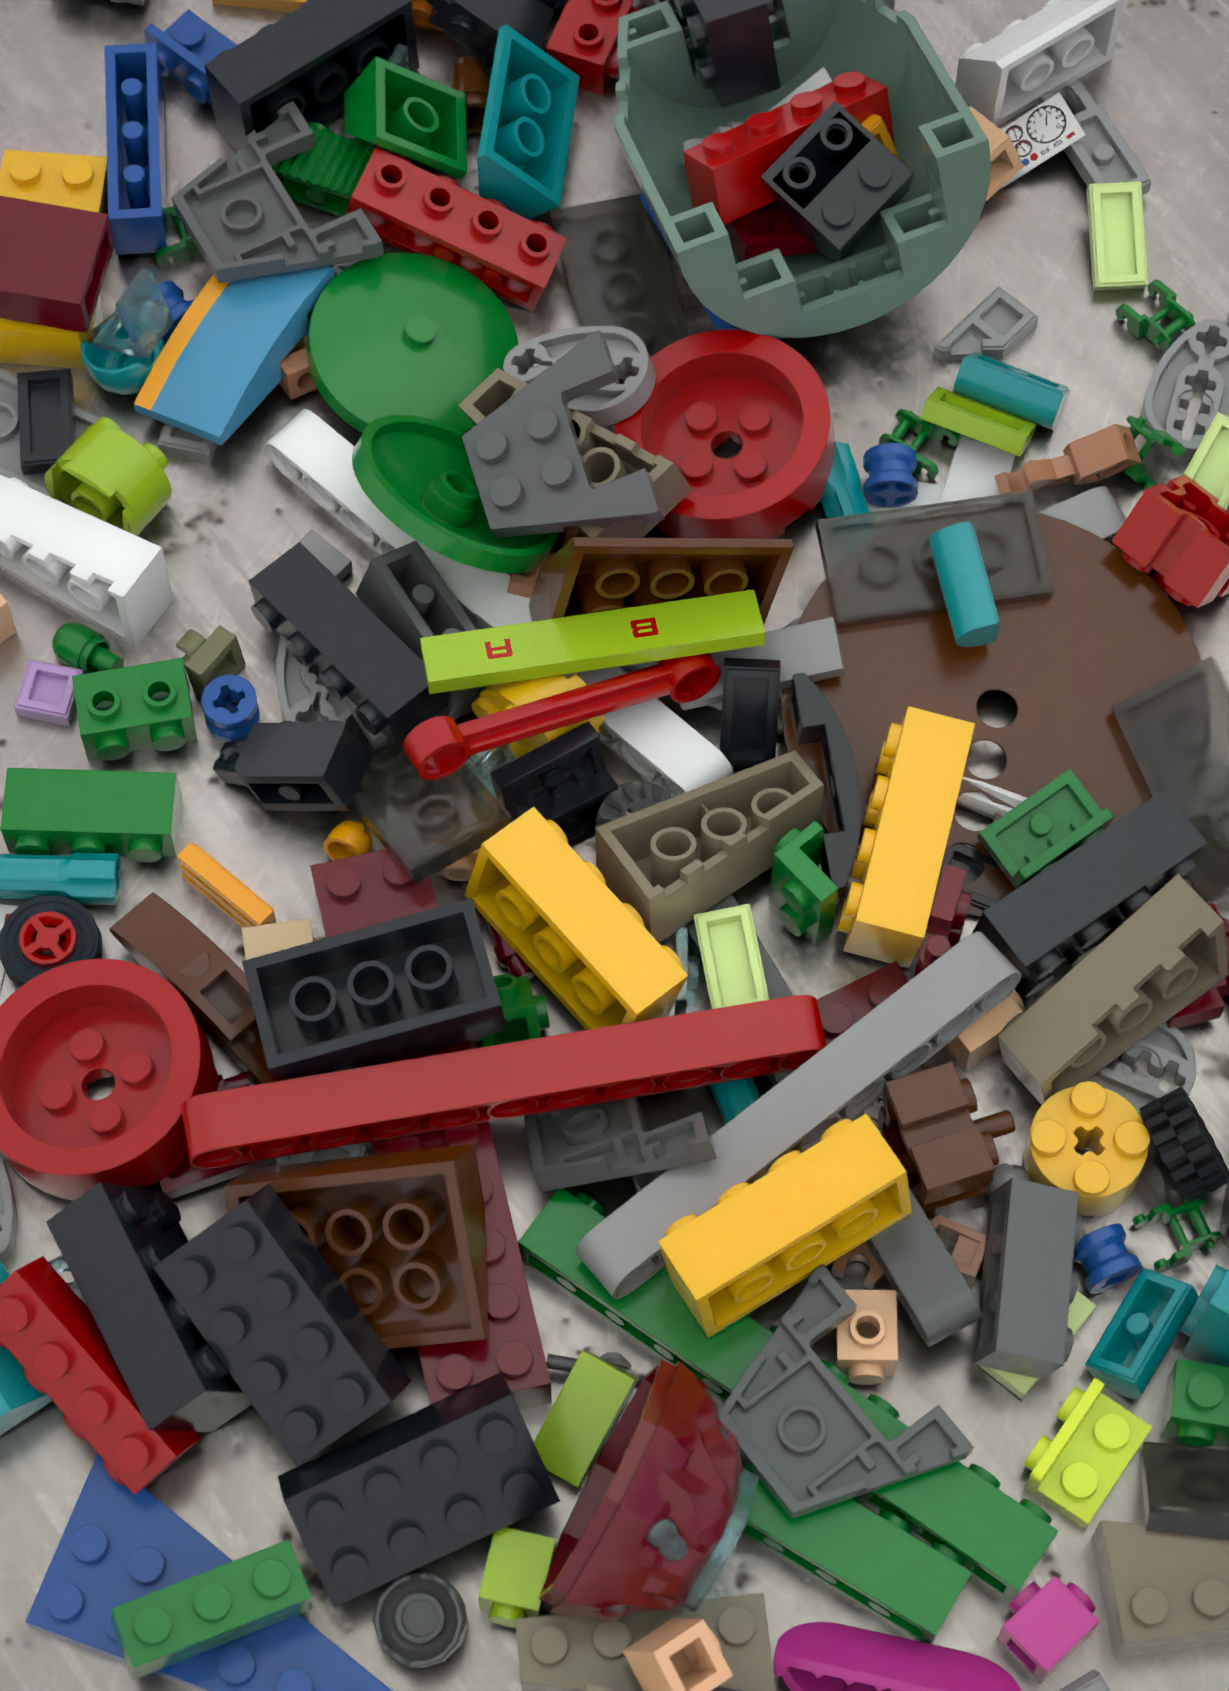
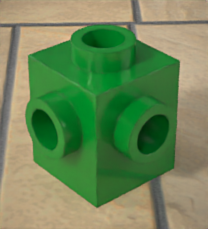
(522, 1012)

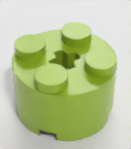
(111, 477)

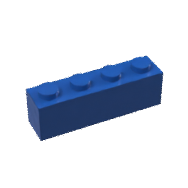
(135, 148)

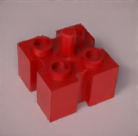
(1181, 537)

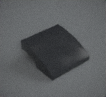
(561, 780)

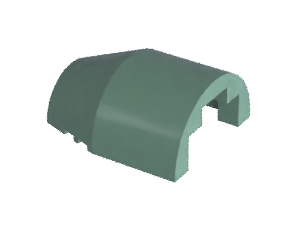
(802, 293)

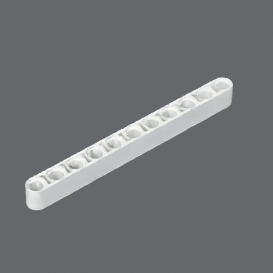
(642, 735)

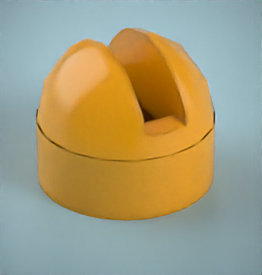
(348, 840)

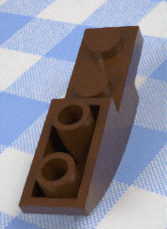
(202, 975)

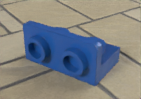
(185, 51)

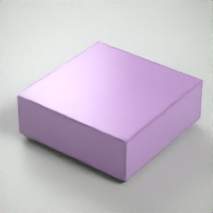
(47, 693)

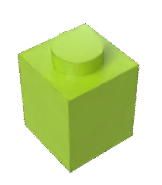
(515, 1575)

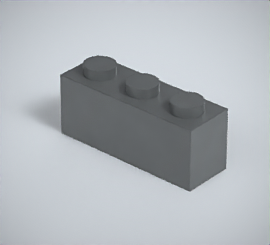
(416, 604)
(1028, 1278)

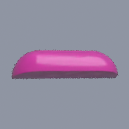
(858, 1659)

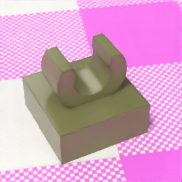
(210, 657)

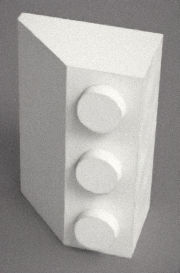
(1038, 56)

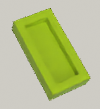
(978, 421)
(583, 1417)

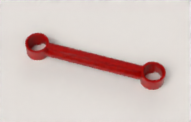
(442, 747)

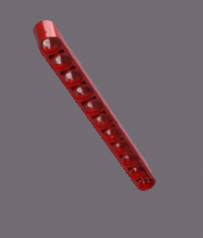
(501, 1081)

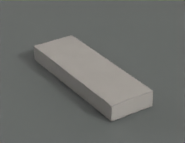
(802, 648)

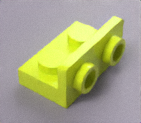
(1086, 1454)

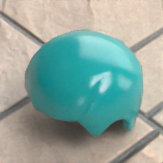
(115, 370)

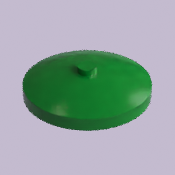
(405, 339)
(427, 488)

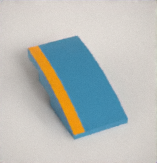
(230, 351)

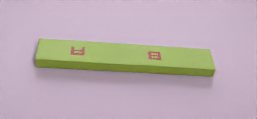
(592, 641)

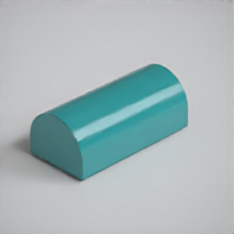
(1011, 389)
(965, 585)
(1141, 1332)

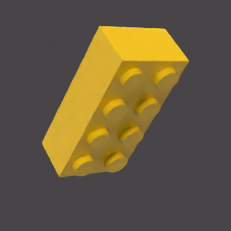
(59, 181)
(909, 836)
(572, 926)
(786, 1223)

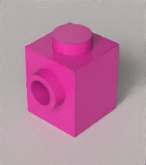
(1047, 1625)

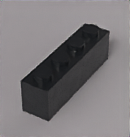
(345, 643)

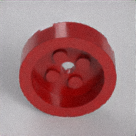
(759, 397)
(82, 1027)

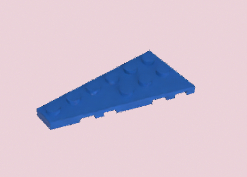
(135, 1545)

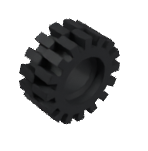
(1185, 1144)

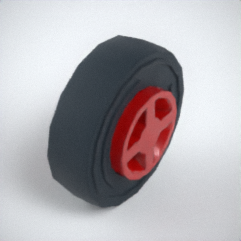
(45, 926)

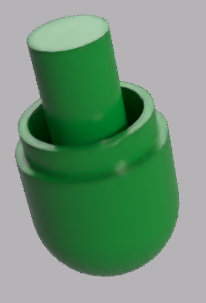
(84, 648)

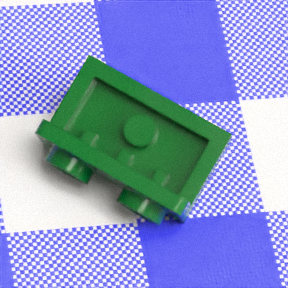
(1044, 828)
(800, 888)

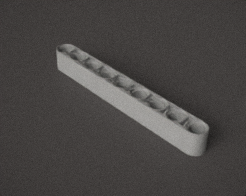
(806, 1103)

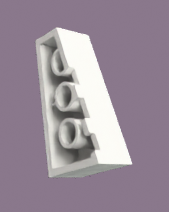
(83, 562)

